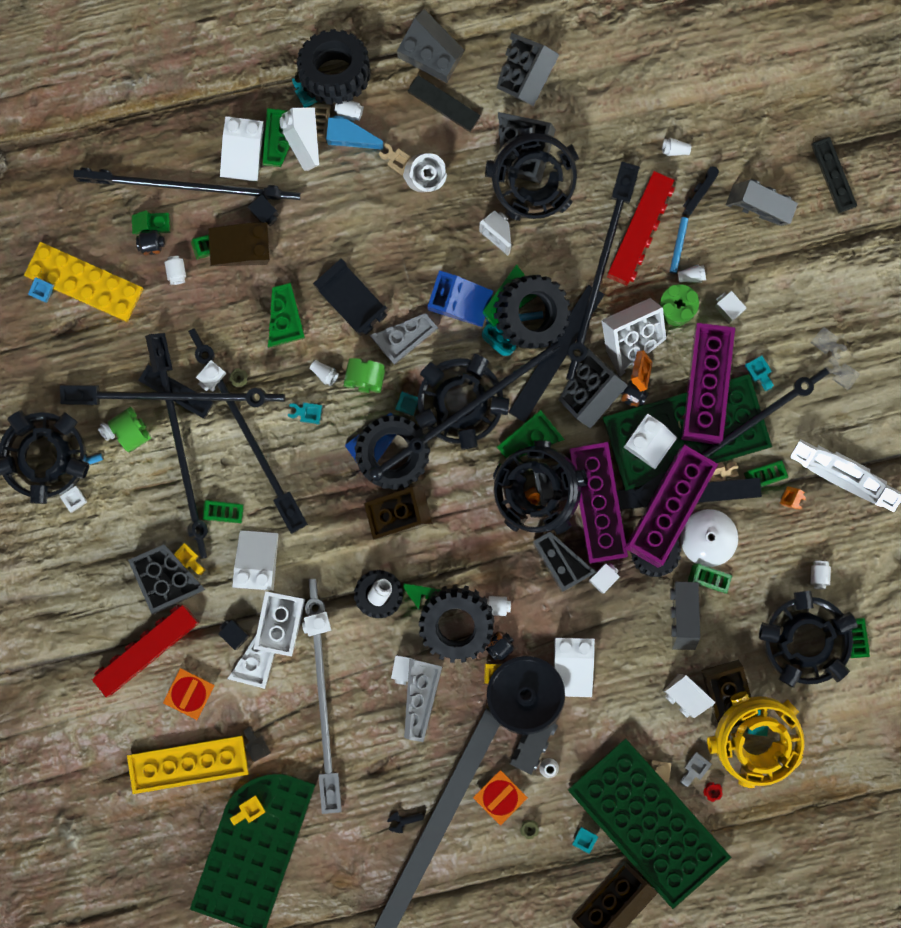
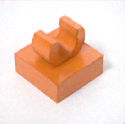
(792, 497)

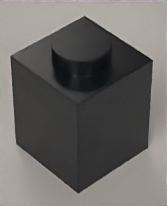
(263, 210)
(233, 634)

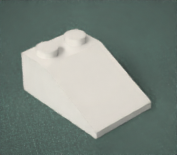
(301, 134)
(242, 149)
(255, 560)
(279, 623)
(575, 665)
(688, 696)

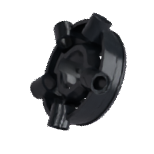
(549, 193)
(477, 368)
(65, 460)
(516, 516)
(842, 625)

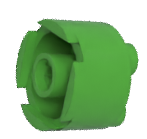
(688, 300)
(364, 375)
(129, 429)

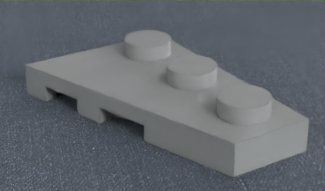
(403, 338)

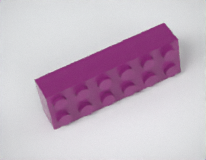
(708, 383)
(600, 504)
(671, 506)

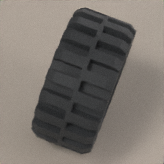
(328, 47)
(554, 304)

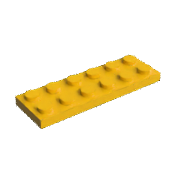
(84, 282)
(187, 764)

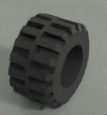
(651, 570)
(362, 599)

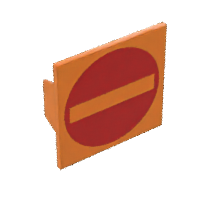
(188, 694)
(500, 797)

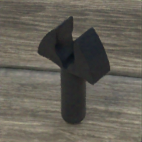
(404, 821)

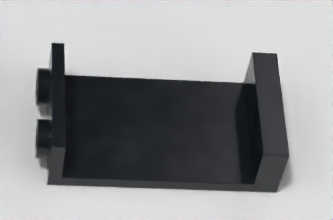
(351, 298)

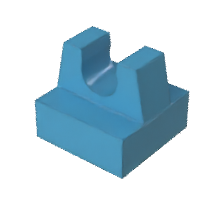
(41, 289)

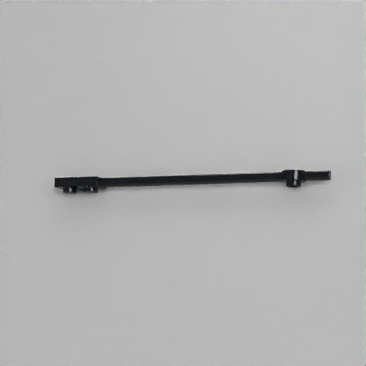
(105, 177)
(622, 194)
(162, 364)
(91, 395)
(646, 492)
(285, 502)

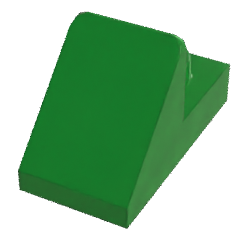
(150, 221)
(415, 593)

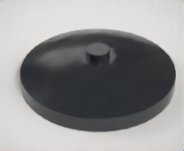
(526, 695)

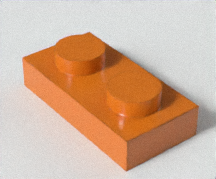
(641, 370)

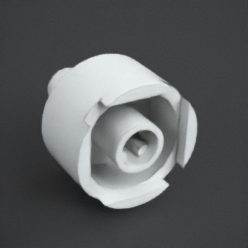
(434, 169)

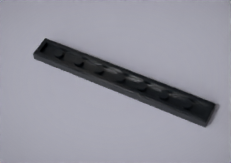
(548, 367)
(713, 492)

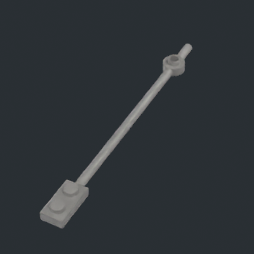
(329, 781)

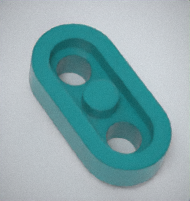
(497, 340)

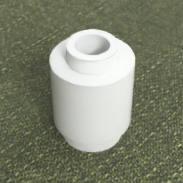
(349, 110)
(175, 270)
(820, 574)
(380, 592)
(499, 605)

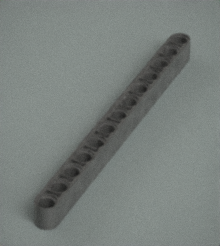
(439, 822)

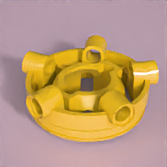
(756, 765)

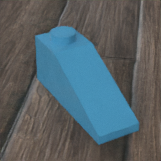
(346, 133)

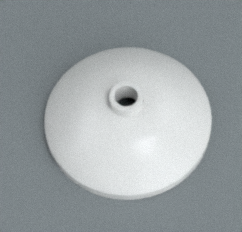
(695, 538)

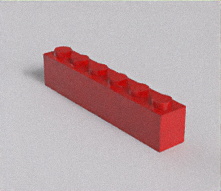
(640, 228)
(145, 651)

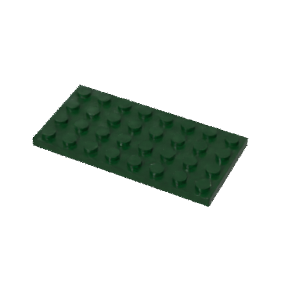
(741, 407)
(649, 823)

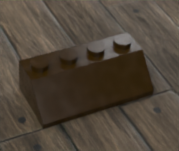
(616, 901)

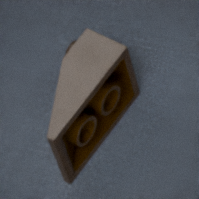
(239, 245)
(398, 512)
(724, 682)

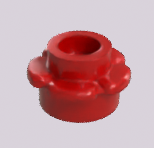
(718, 791)

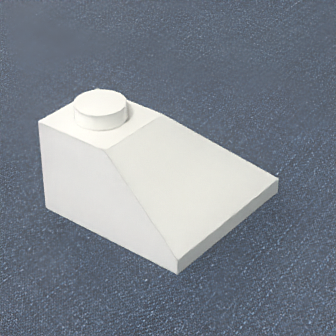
(497, 230)

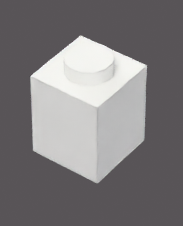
(729, 306)
(604, 577)
(401, 669)

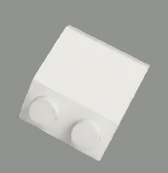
(650, 441)

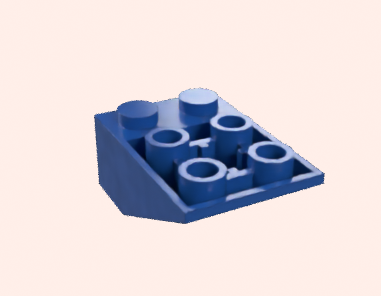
(459, 299)

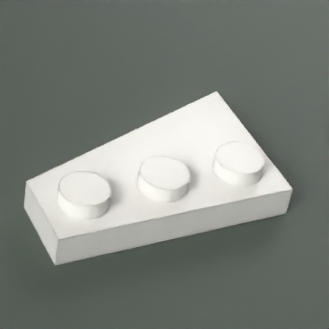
(253, 667)

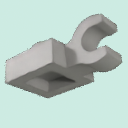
(696, 767)

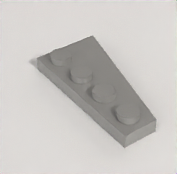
(421, 691)

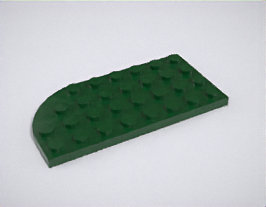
(252, 857)

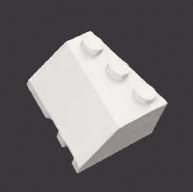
(632, 331)

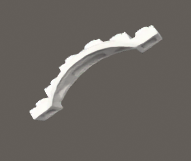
(847, 474)

